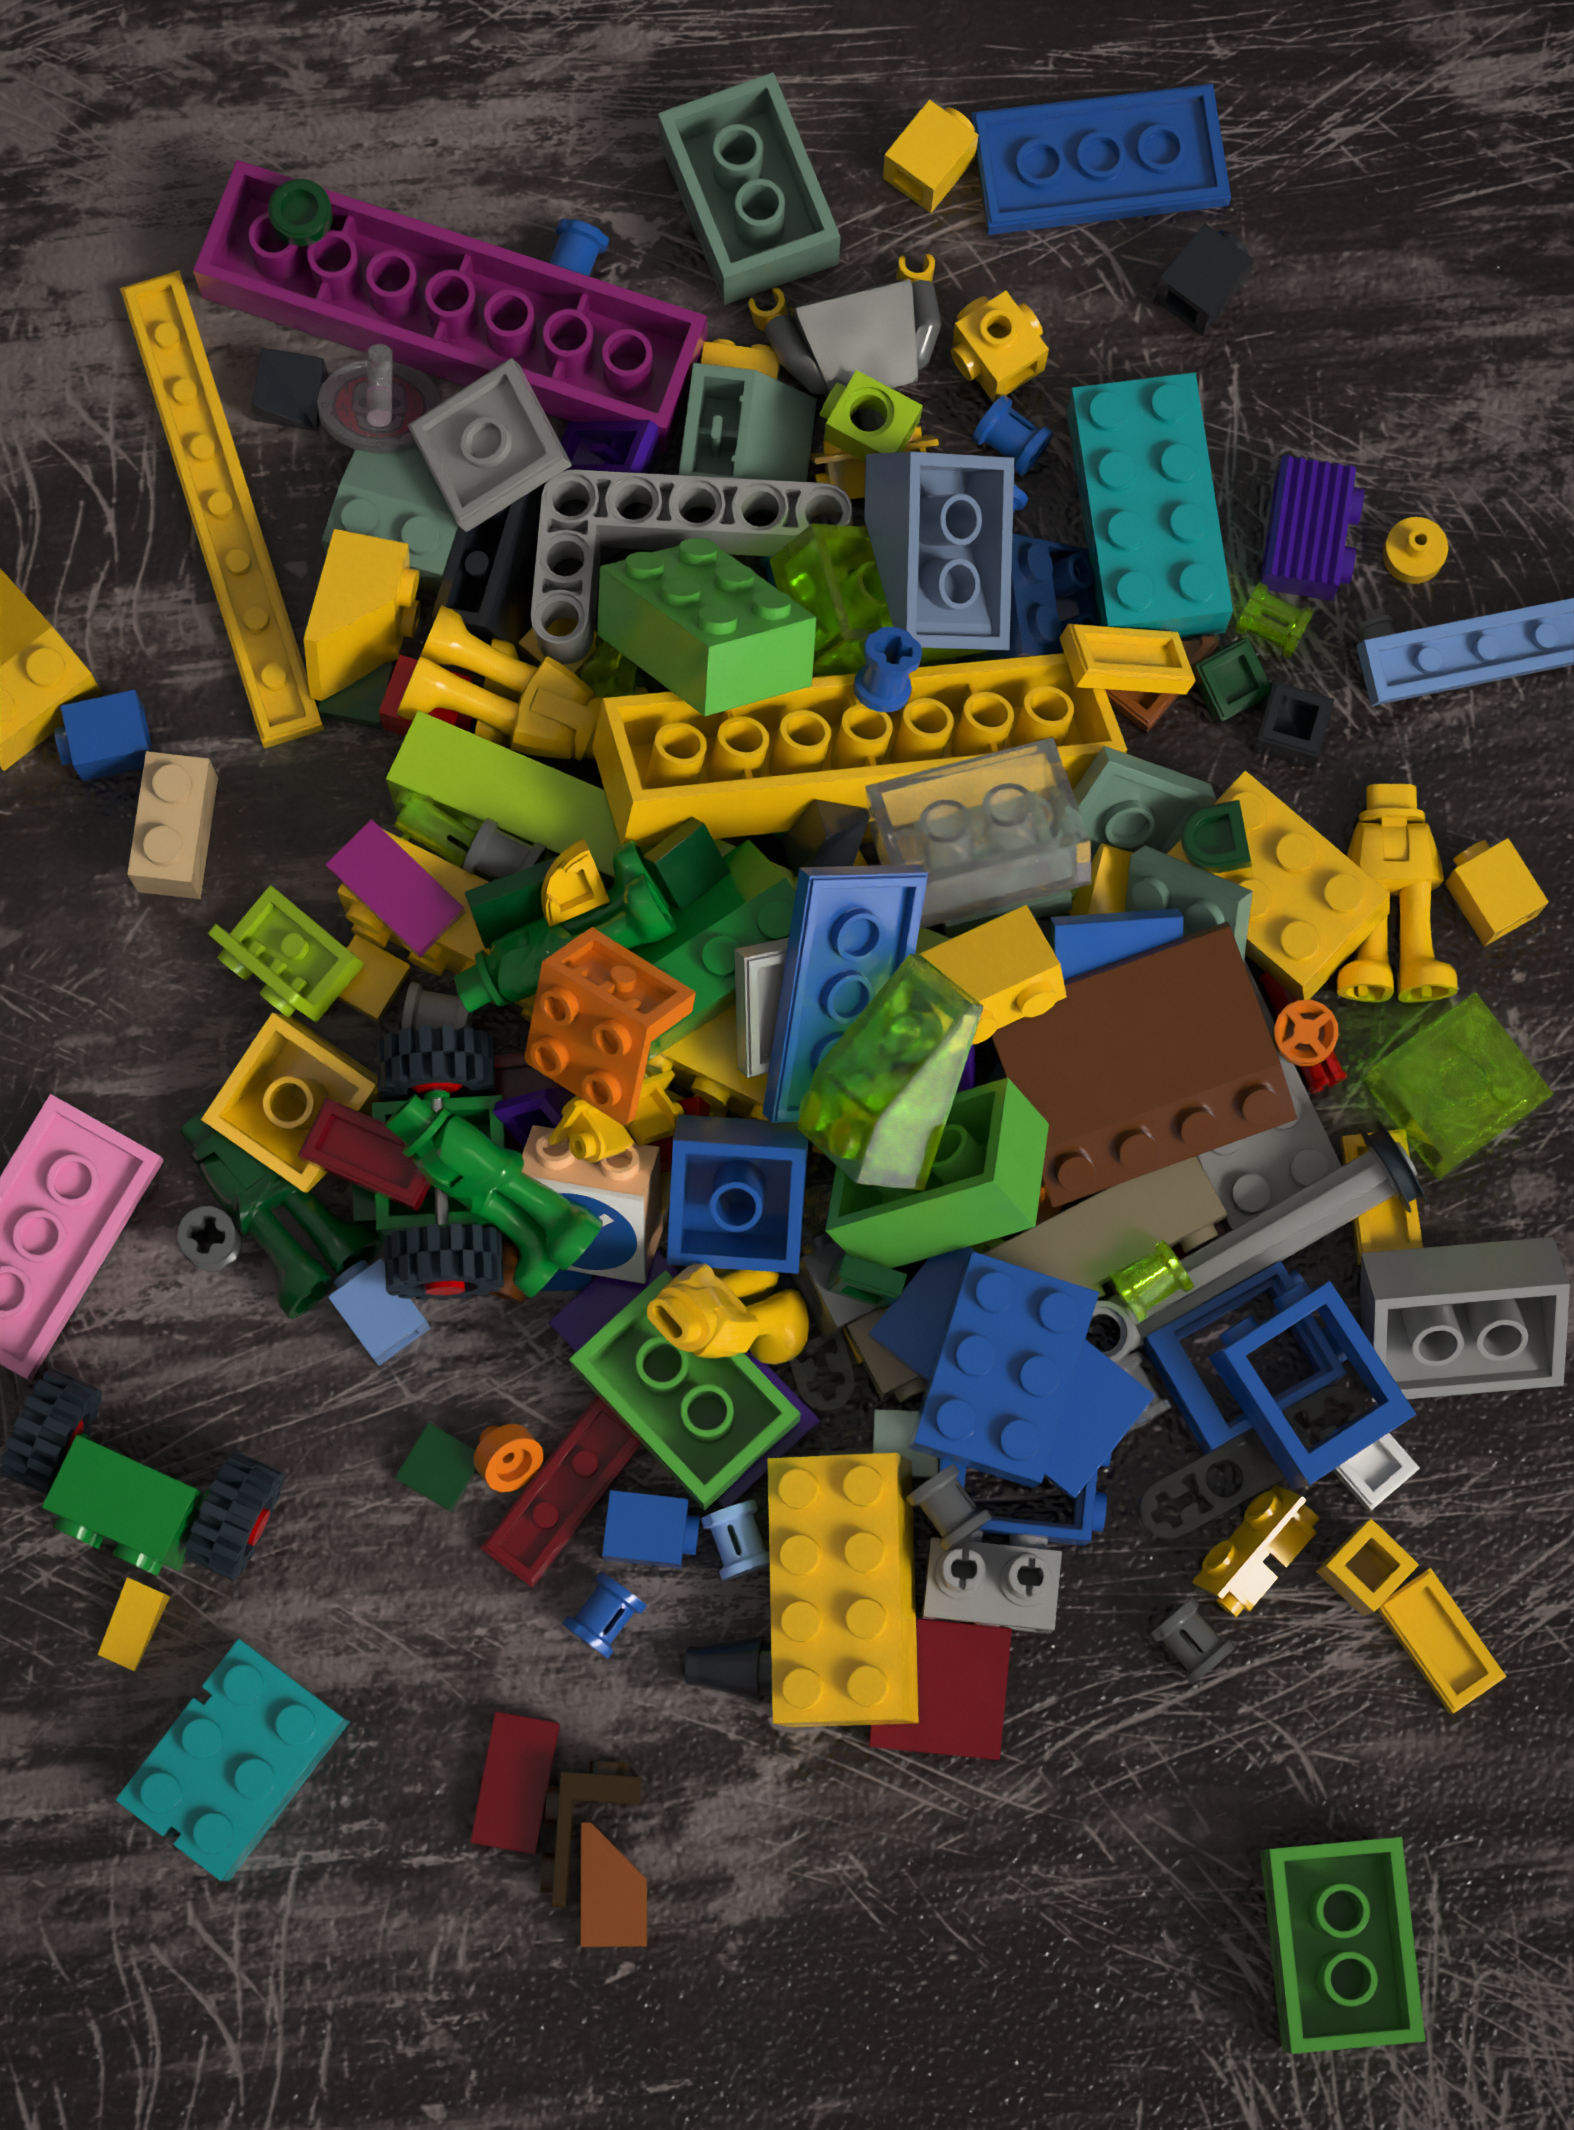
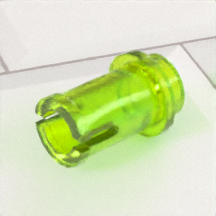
(432, 826)

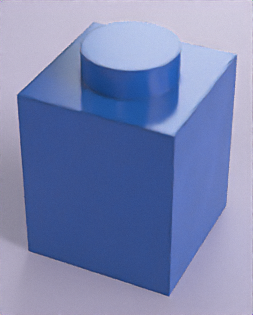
(104, 735)
(649, 1530)

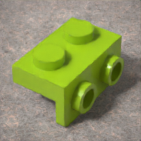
(290, 954)

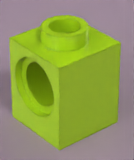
(862, 391)

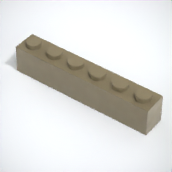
(1081, 1248)

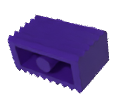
(1309, 528)

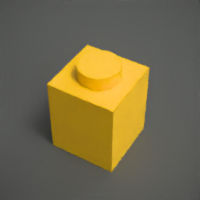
(931, 155)
(1494, 889)
(1367, 1567)

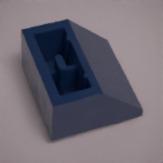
(1047, 593)

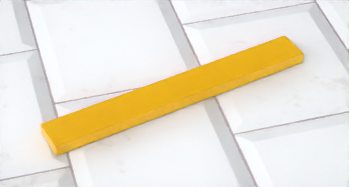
(221, 509)

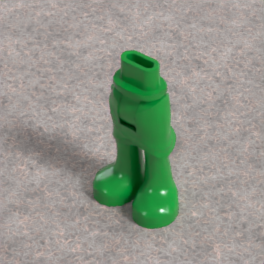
(631, 918)
(491, 1184)

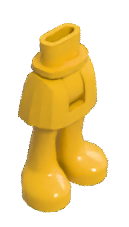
(554, 707)
(1401, 856)
(729, 1312)

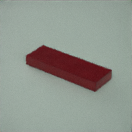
(562, 1493)

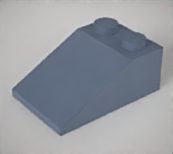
(943, 545)

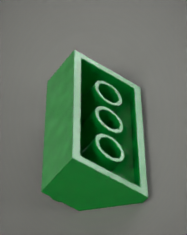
(739, 911)

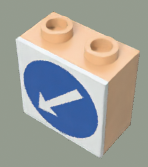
(618, 1189)

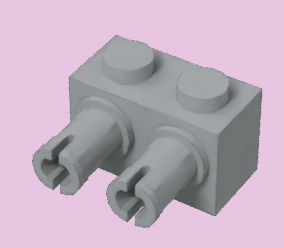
(993, 1583)

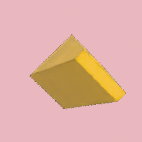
(1108, 884)
(133, 1624)

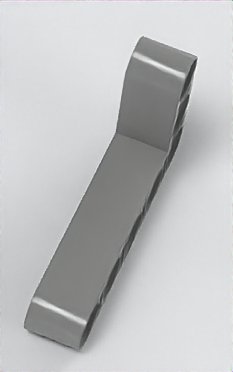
(662, 528)

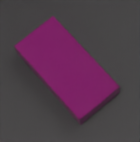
(395, 888)

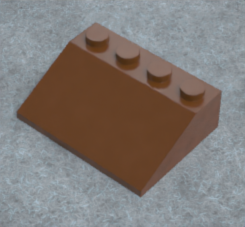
(1147, 1064)

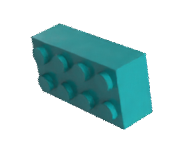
(1149, 506)

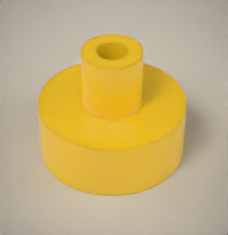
(1415, 550)

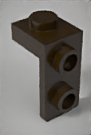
(606, 1784)

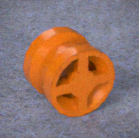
(1307, 1018)

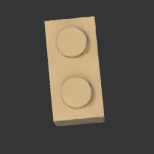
(173, 825)

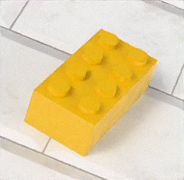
(842, 1590)

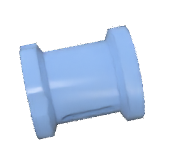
(737, 1539)

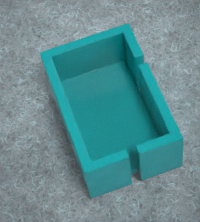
(233, 1761)

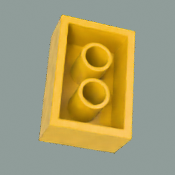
(1306, 897)

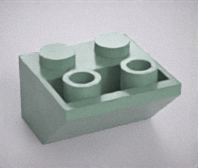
(746, 427)

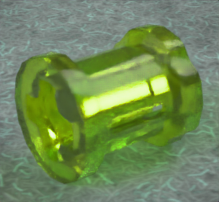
(1283, 637)
(610, 672)
(1151, 1280)

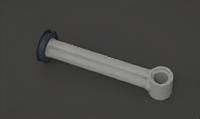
(1276, 1235)

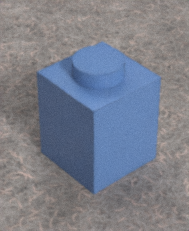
(378, 1319)

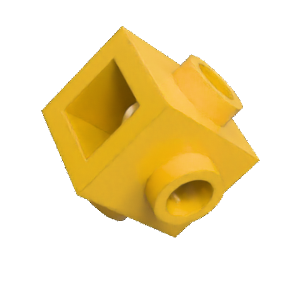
(998, 344)

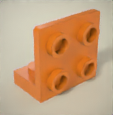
(598, 1018)

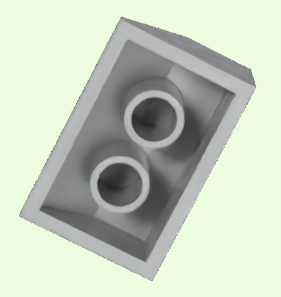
(1468, 1316)

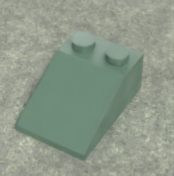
(400, 502)

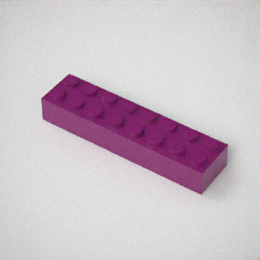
(454, 306)

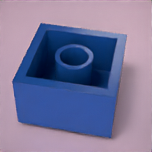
(737, 1194)

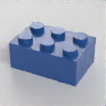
(1003, 1370)

